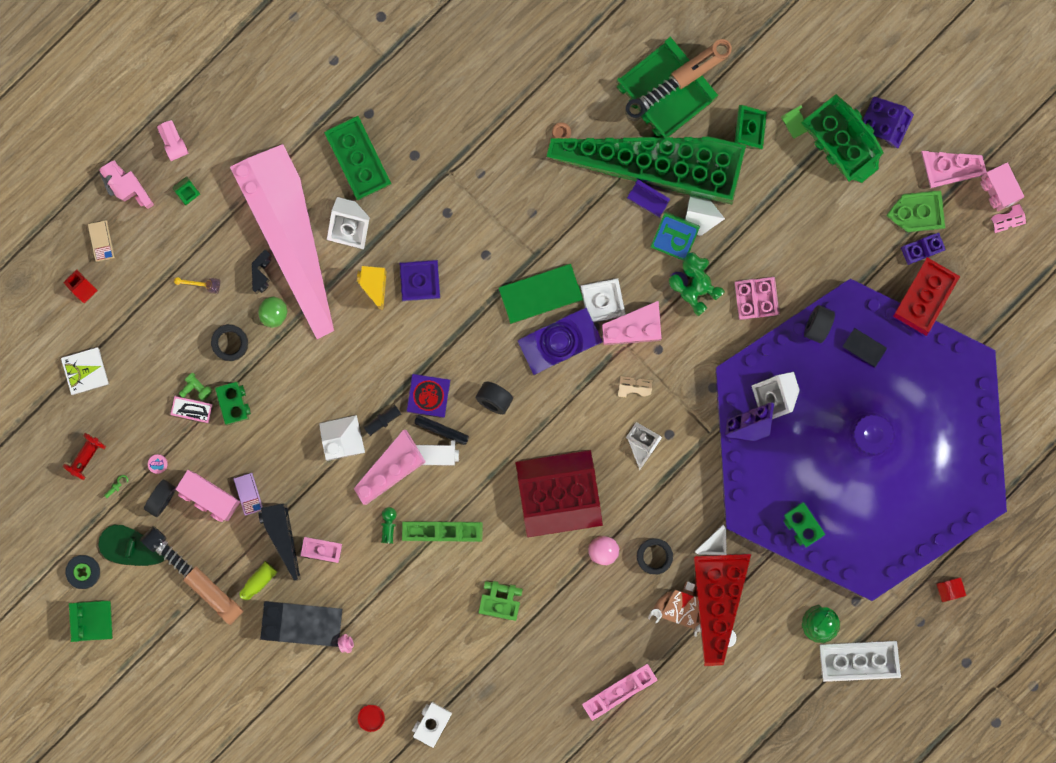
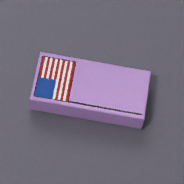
(248, 494)

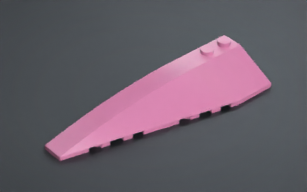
(281, 211)

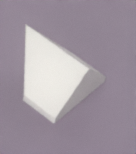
(703, 213)
(642, 443)
(714, 544)

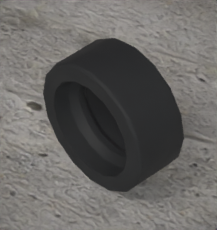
(229, 328)
(160, 498)
(640, 556)

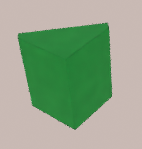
(750, 127)

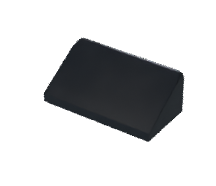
(864, 347)

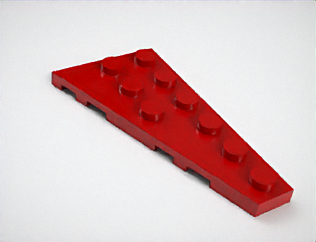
(718, 596)

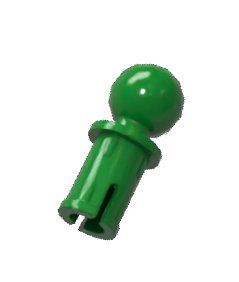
(389, 515)

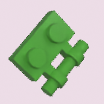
(497, 606)

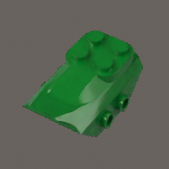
(845, 139)

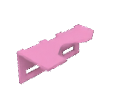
(1017, 211)

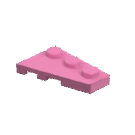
(951, 168)

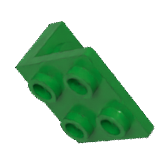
(90, 621)

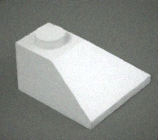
(348, 224)
(780, 390)
(341, 438)

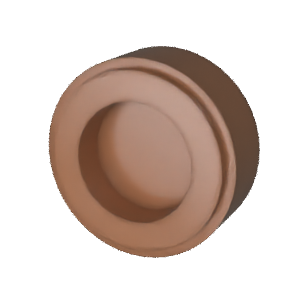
(561, 130)

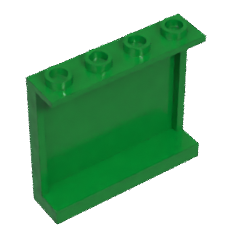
(679, 106)

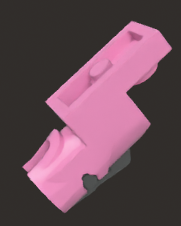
(123, 185)

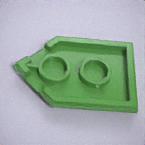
(919, 211)

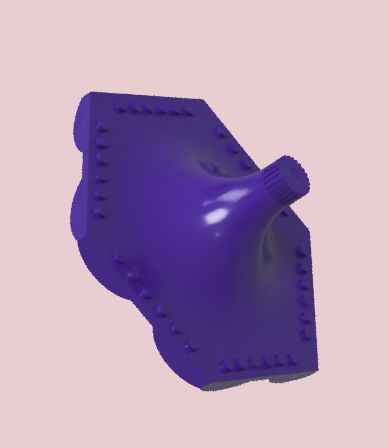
(881, 455)

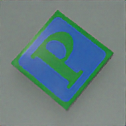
(675, 236)

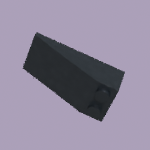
(278, 527)
(301, 624)

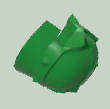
(820, 624)

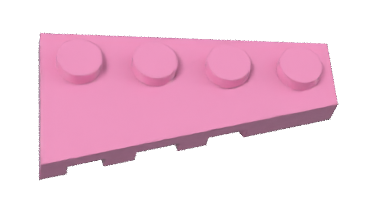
(394, 465)

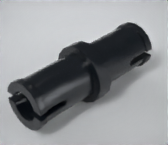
(382, 420)

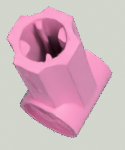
(173, 144)

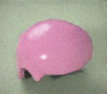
(603, 550)

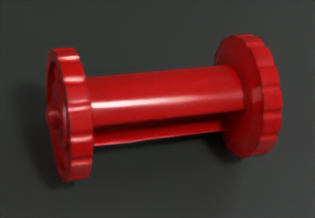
(84, 456)

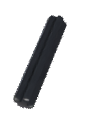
(441, 429)

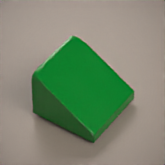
(186, 190)

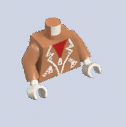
(679, 607)

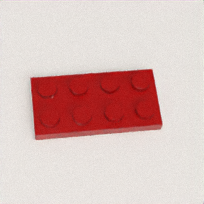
(926, 296)

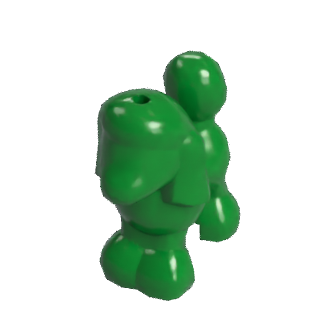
(701, 283)

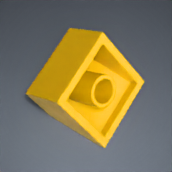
(373, 283)

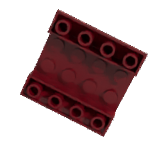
(559, 493)

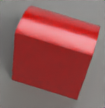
(80, 286)
(951, 589)

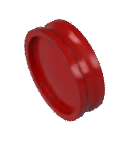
(371, 718)

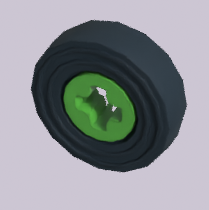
(92, 571)

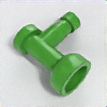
(192, 383)

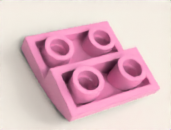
(757, 298)

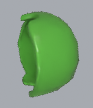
(272, 312)

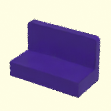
(648, 198)

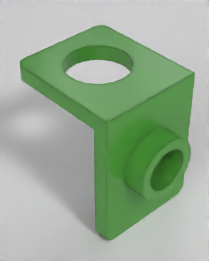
(793, 122)

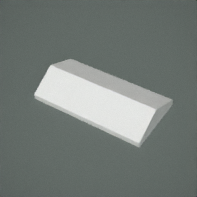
(859, 661)

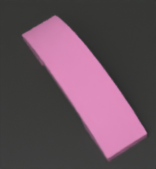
(619, 691)

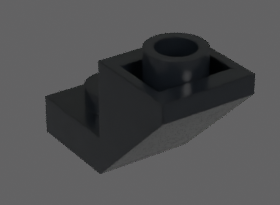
(259, 280)

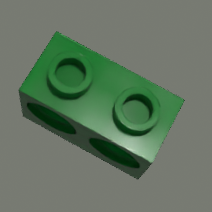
(228, 405)
(808, 521)

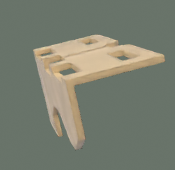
(626, 389)

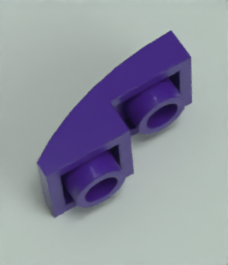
(923, 248)

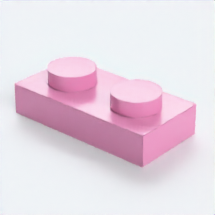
(321, 549)

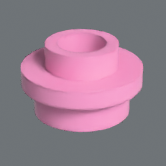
(345, 643)

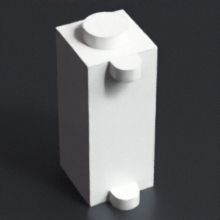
(439, 454)

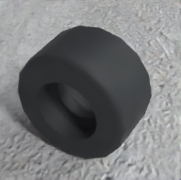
(819, 324)
(494, 397)

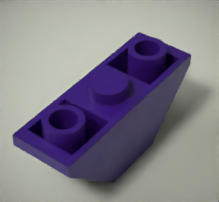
(751, 424)

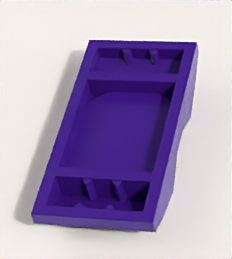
(560, 341)

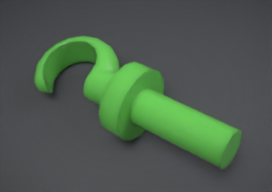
(115, 487)

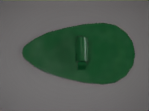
(124, 547)

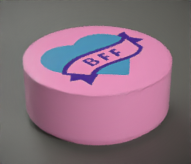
(157, 464)

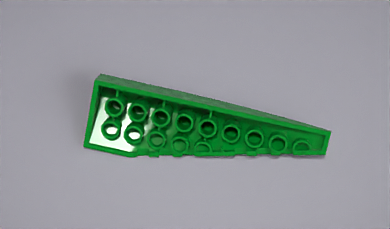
(684, 165)

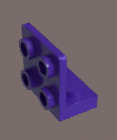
(888, 120)

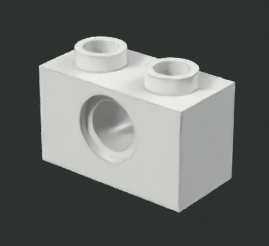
(427, 735)

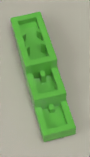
(442, 531)

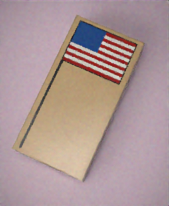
(101, 241)

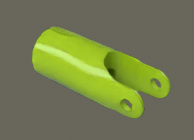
(258, 581)

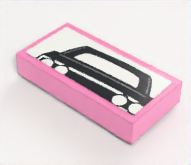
(191, 409)

